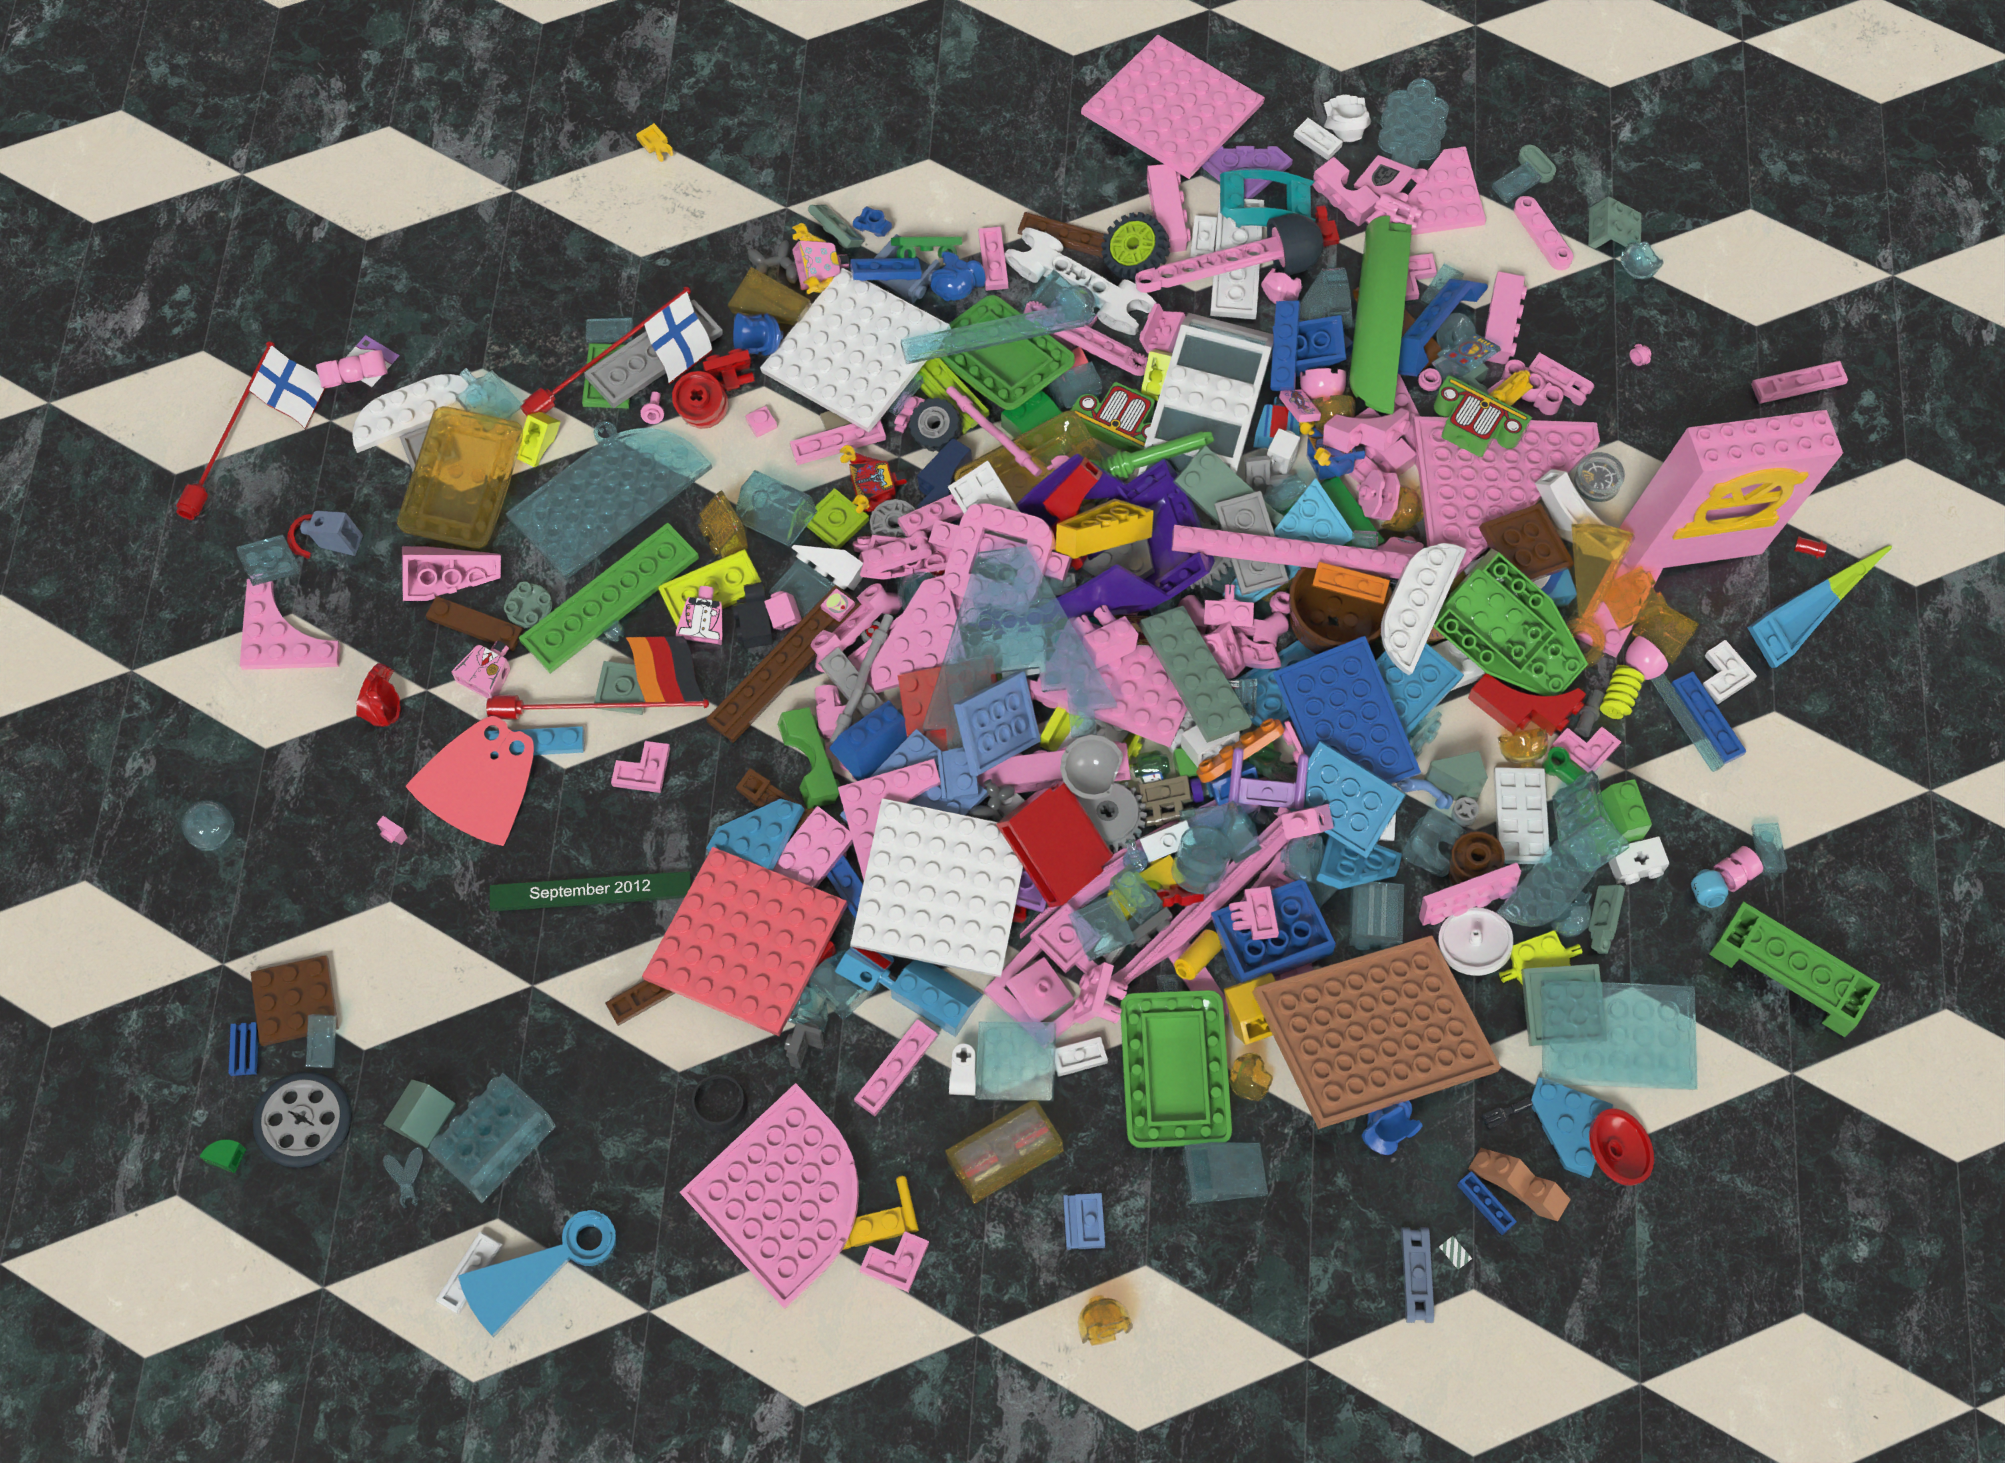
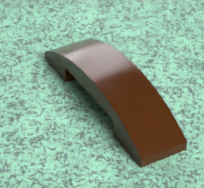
(761, 793)

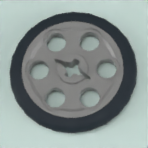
(331, 1135)

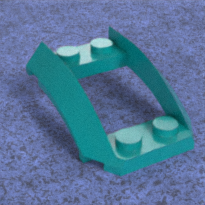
(1233, 196)

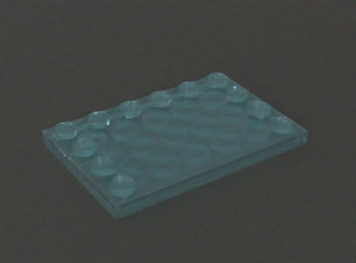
(1618, 1035)

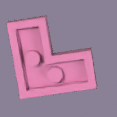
(1419, 268)
(1590, 754)
(647, 774)
(896, 1269)

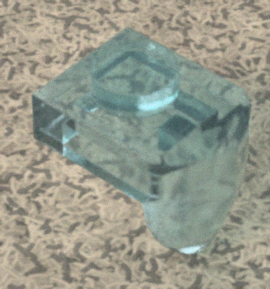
(820, 1018)

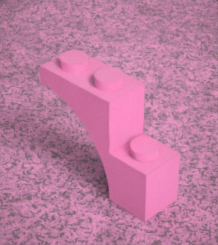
(1379, 433)

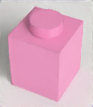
(783, 610)

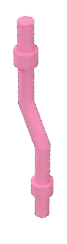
(1021, 456)

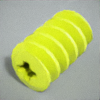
(1622, 692)

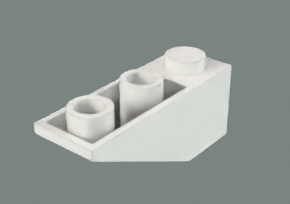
(836, 562)

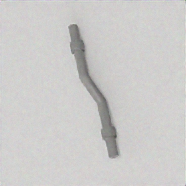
(878, 638)

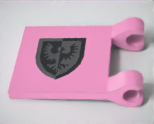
(1390, 178)

